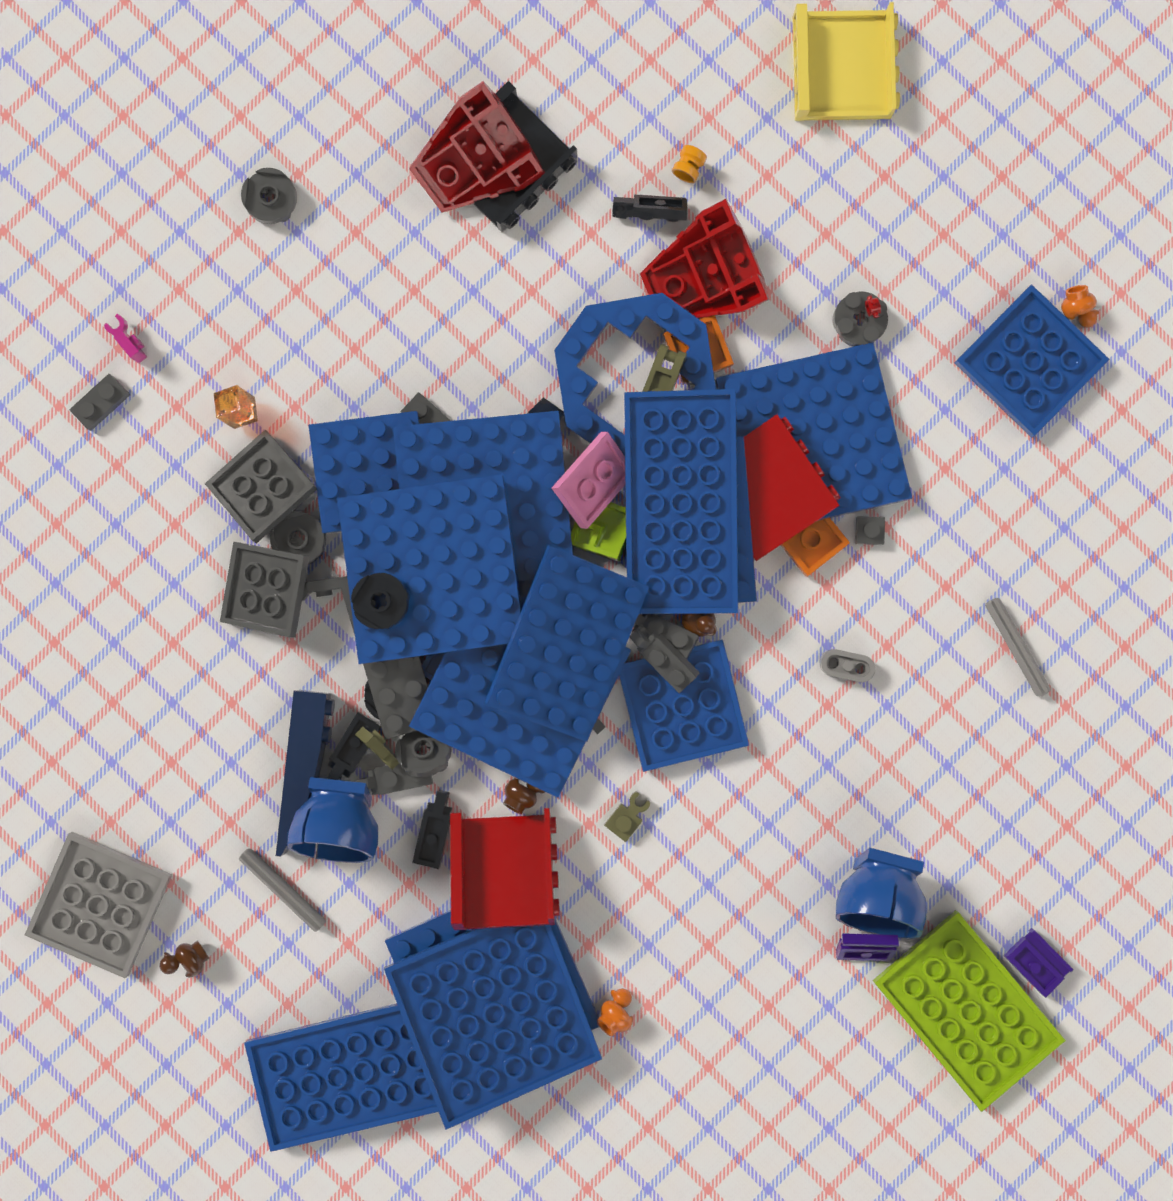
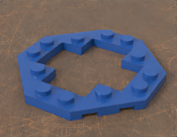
(626, 317)

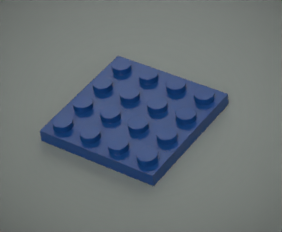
(1031, 361)
(354, 460)
(685, 724)

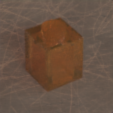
(235, 407)

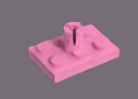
(592, 480)

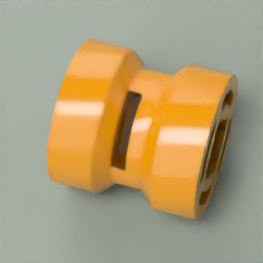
(689, 164)

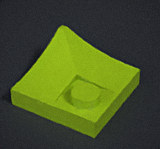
(605, 535)

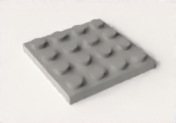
(98, 904)

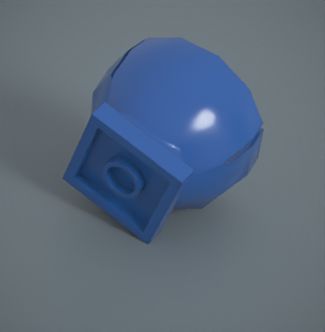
(337, 821)
(883, 895)

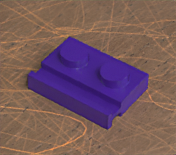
(867, 947)
(1038, 963)

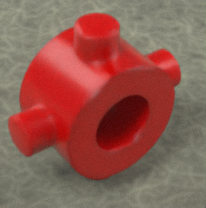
(873, 306)

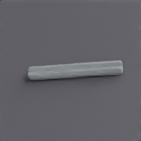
(1017, 647)
(282, 889)

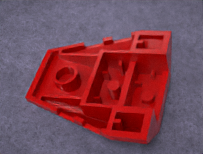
(475, 153)
(709, 267)

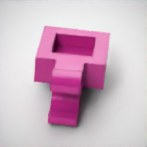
(130, 344)

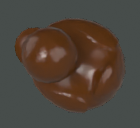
(700, 624)
(519, 796)
(189, 956)

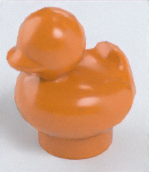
(1080, 303)
(613, 1014)

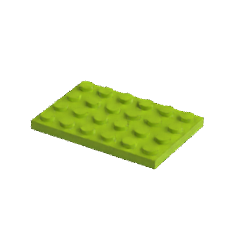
(968, 1010)

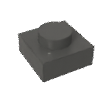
(870, 530)

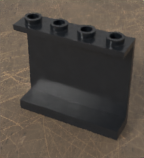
(548, 148)

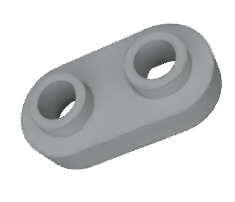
(846, 665)

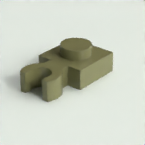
(375, 742)
(625, 819)

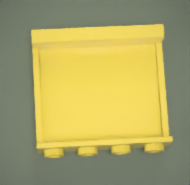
(845, 64)

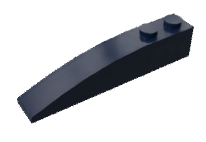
(304, 755)

